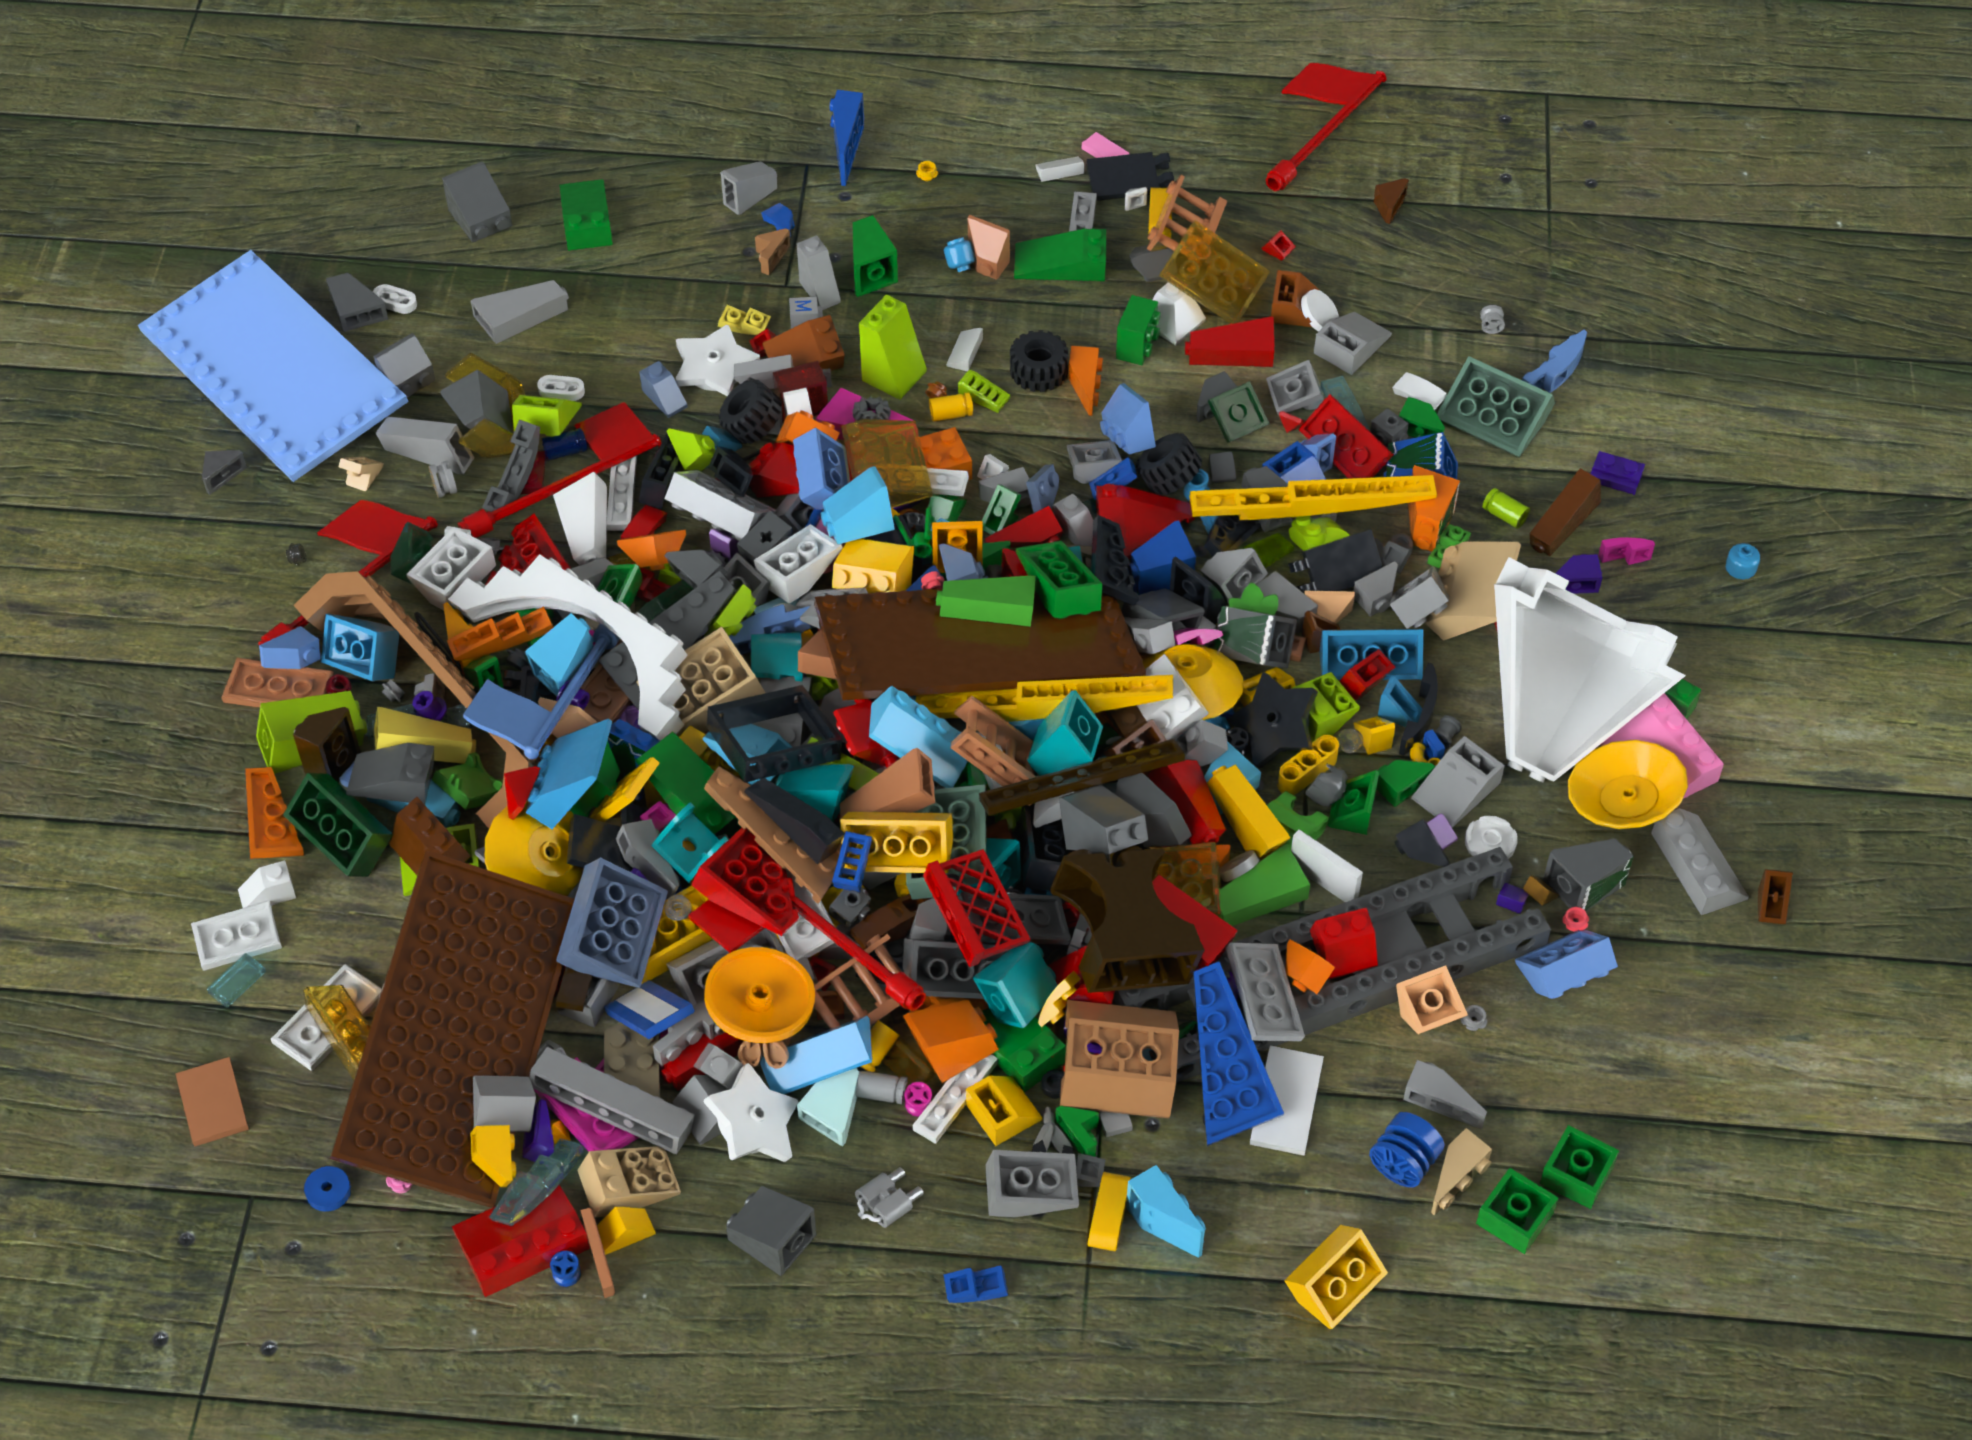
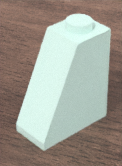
(831, 1105)

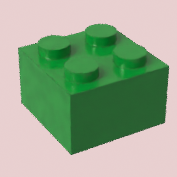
(1137, 330)
(1579, 1166)
(1517, 1210)

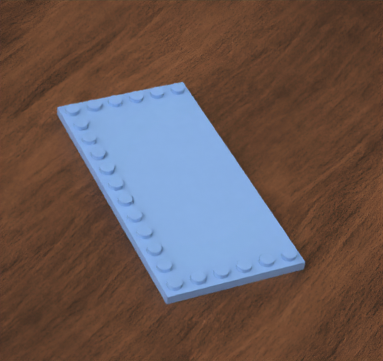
(273, 365)

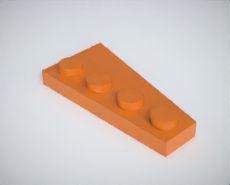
(269, 830)

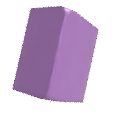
(1442, 831)

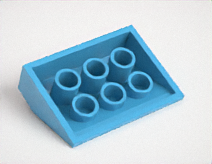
(567, 772)

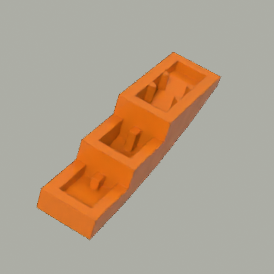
(494, 637)

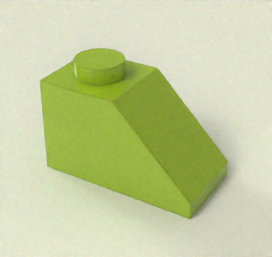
(693, 449)

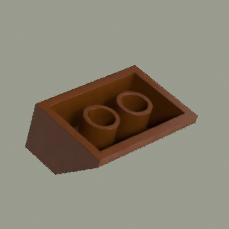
(420, 830)

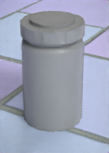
(881, 1087)

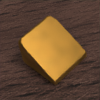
(1539, 890)

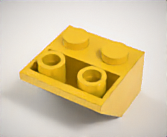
(1001, 1107)

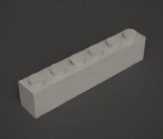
(611, 1100)

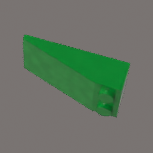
(585, 214)
(1063, 256)
(1061, 579)
(682, 780)
(1026, 1051)

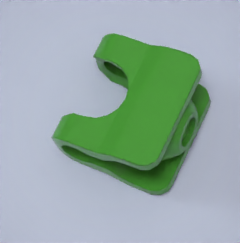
(1292, 822)

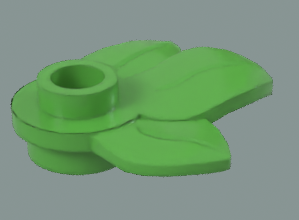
(1254, 600)

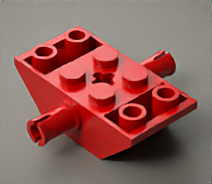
(855, 725)

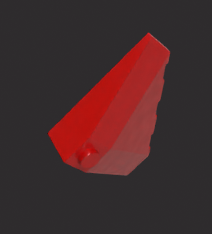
(1139, 513)
(528, 543)
(748, 883)

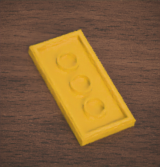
(626, 791)

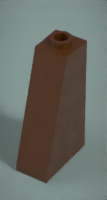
(1566, 512)

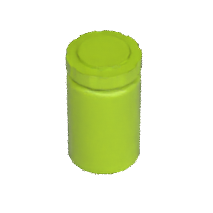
(1506, 508)

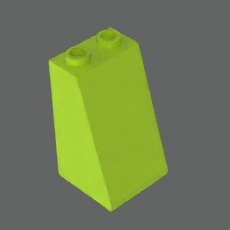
(890, 348)
(280, 718)

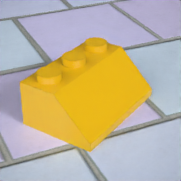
(873, 566)
(1336, 1275)

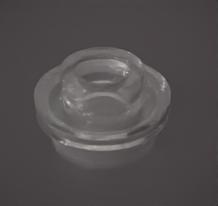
(1347, 745)
(674, 902)

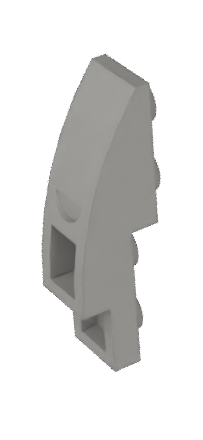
(685, 1033)

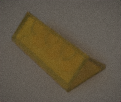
(339, 1022)

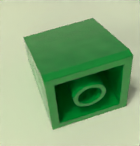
(873, 257)

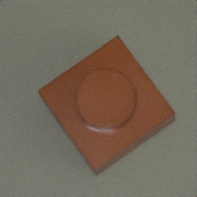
(833, 1002)

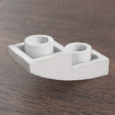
(1420, 389)

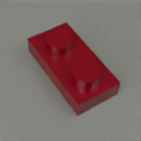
(536, 477)

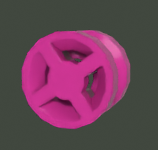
(920, 1092)

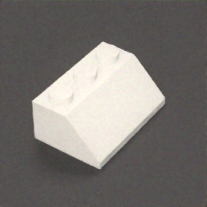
(449, 565)

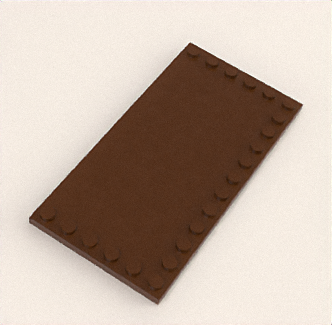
(908, 645)
(456, 1004)

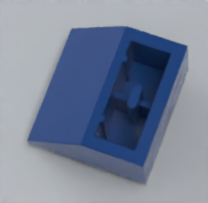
(1295, 464)

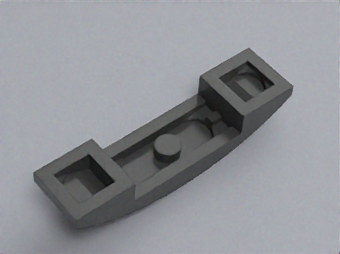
(518, 468)

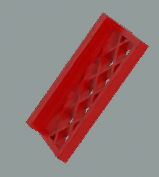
(958, 919)

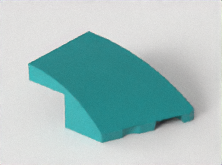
(776, 655)

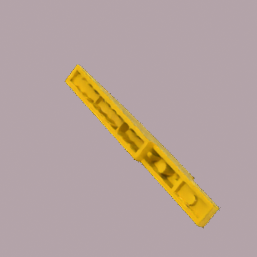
(1312, 497)
(1039, 698)

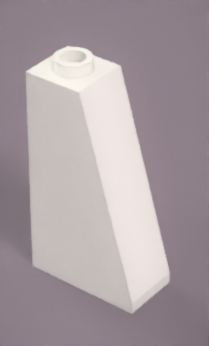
(584, 517)

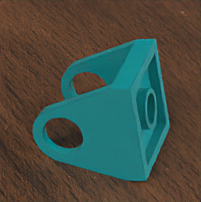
(687, 827)

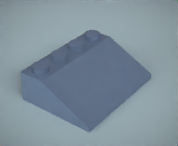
(612, 924)

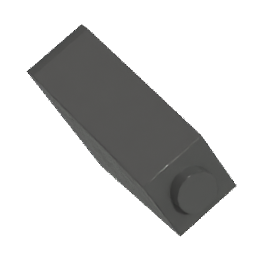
(355, 302)
(1266, 478)

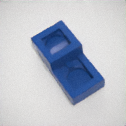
(975, 1286)

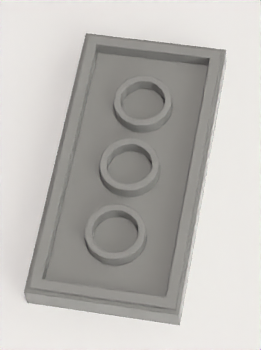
(1265, 992)

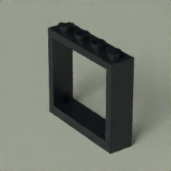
(767, 707)

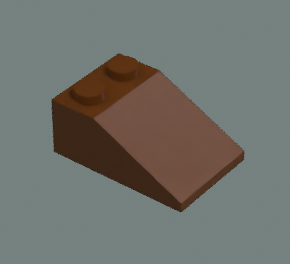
(809, 343)

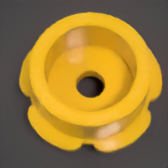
(927, 171)

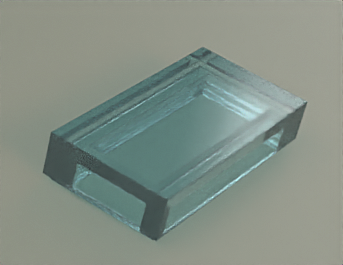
(236, 980)

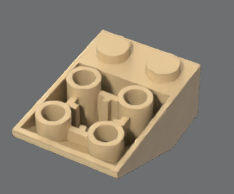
(627, 1178)

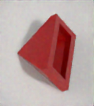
(518, 787)

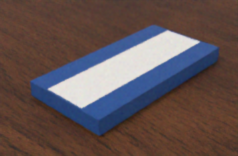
(649, 1009)

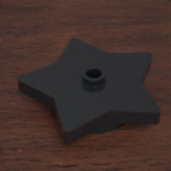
(1276, 719)

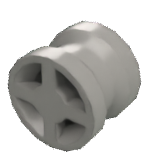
(1492, 319)

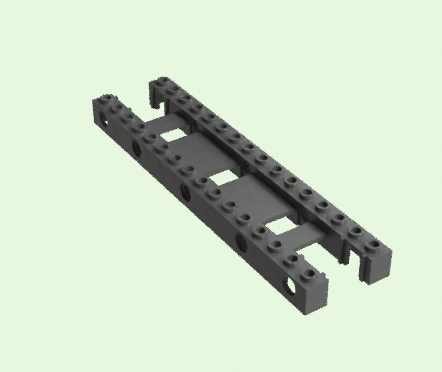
(1398, 946)

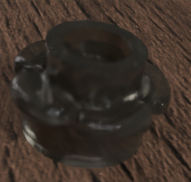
(296, 554)

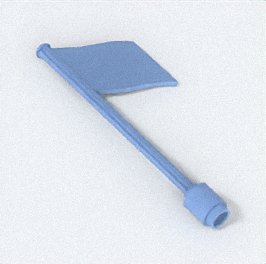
(523, 720)

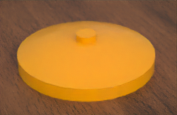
(759, 995)

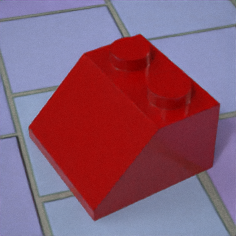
(1346, 942)

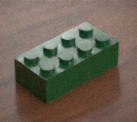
(337, 824)

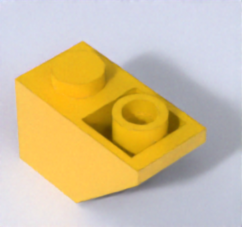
(492, 1152)

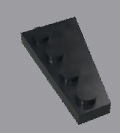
(1229, 533)
(1109, 561)

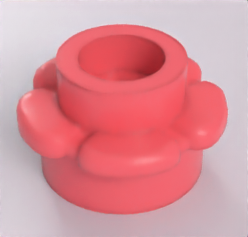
(932, 581)
(1576, 914)

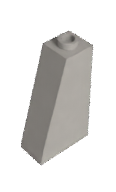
(519, 309)
(426, 442)

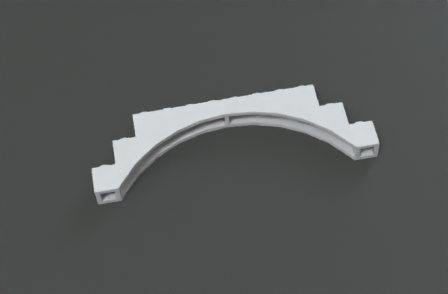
(554, 588)

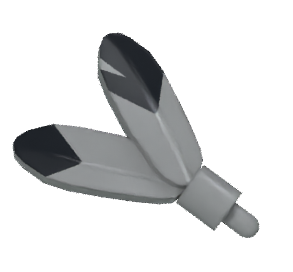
(1051, 1134)

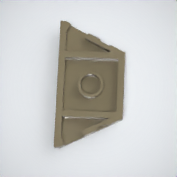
(632, 1058)

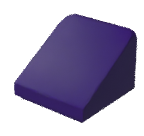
(1512, 898)

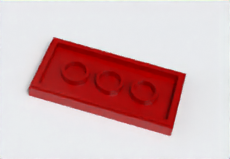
(1356, 448)

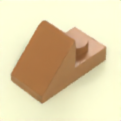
(772, 248)

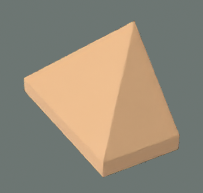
(1332, 604)

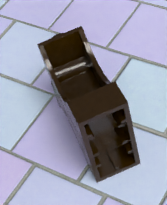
(1132, 931)

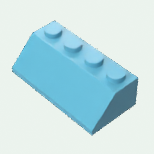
(905, 725)

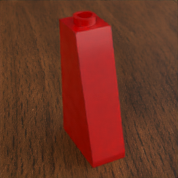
(1233, 344)
(1189, 790)
(1211, 929)
(682, 1068)

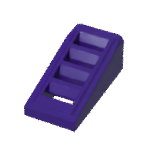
(540, 1138)

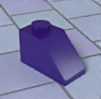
(1582, 573)

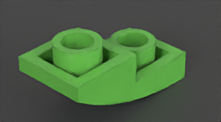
(1451, 536)

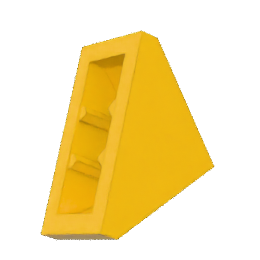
(1376, 733)
(624, 1227)

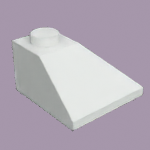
(1178, 314)

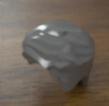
(1328, 787)

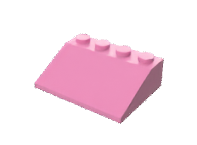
(1668, 727)

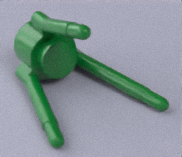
(922, 540)

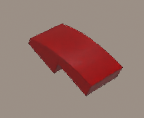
(644, 522)

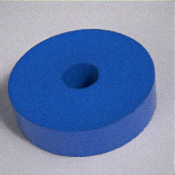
(331, 1199)

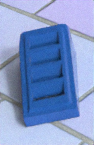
(847, 884)

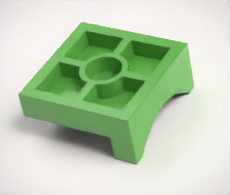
(468, 782)

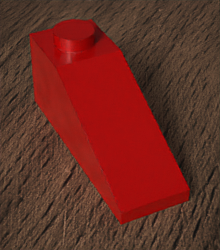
(1032, 530)

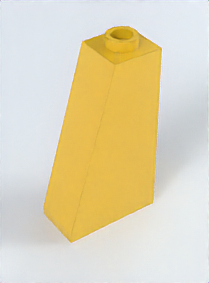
(1247, 812)

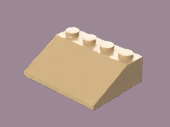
(1469, 579)
(712, 676)

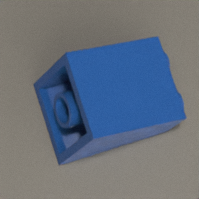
(1153, 560)

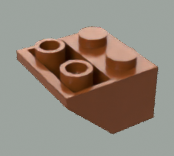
(1287, 298)

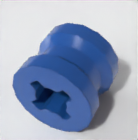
(560, 1263)

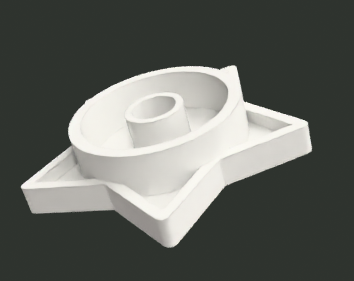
(711, 361)
(753, 1117)

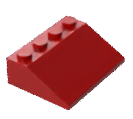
(510, 1254)

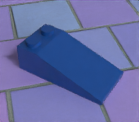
(848, 128)

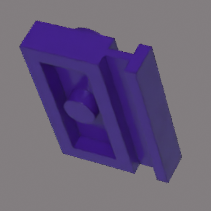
(1617, 472)

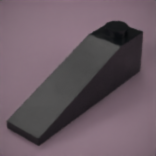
(659, 475)
(800, 821)

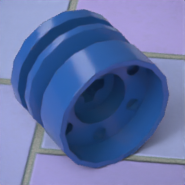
(1407, 1149)

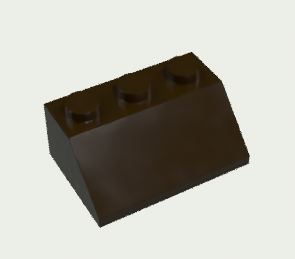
(327, 742)

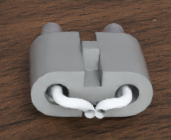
(884, 1199)

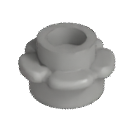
(392, 691)
(1479, 1014)

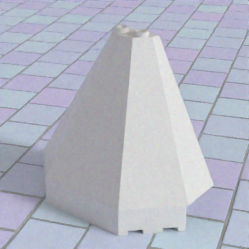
(1569, 670)

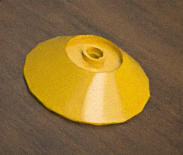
(1208, 674)
(1627, 784)
(519, 847)

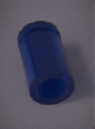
(565, 444)

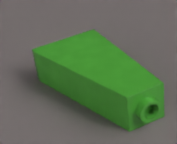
(989, 599)
(1265, 888)

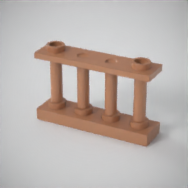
(1213, 213)
(983, 751)
(884, 1003)

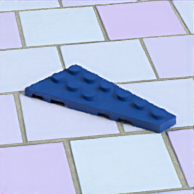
(1232, 1073)

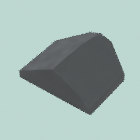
(1150, 262)

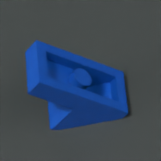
(1120, 474)

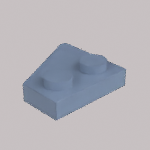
(1043, 487)

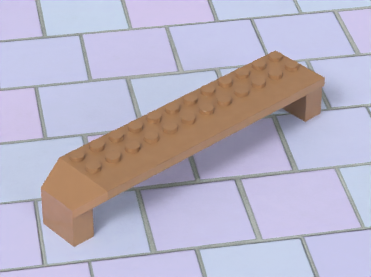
(354, 595)

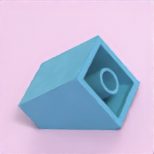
(858, 509)
(560, 652)

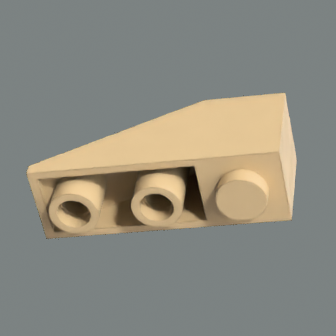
(1463, 1160)

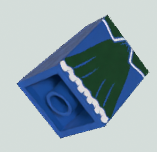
(1427, 452)
(627, 745)

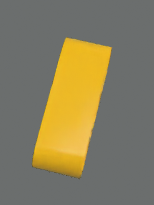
(1157, 200)
(1297, 773)
(1109, 1212)

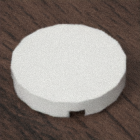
(1318, 308)
(1490, 833)

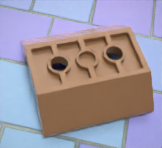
(1120, 1076)

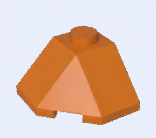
(650, 549)

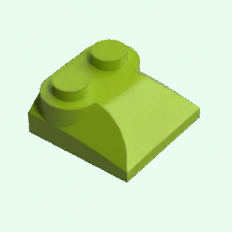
(1312, 532)
(739, 606)

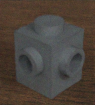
(1389, 427)
(850, 907)

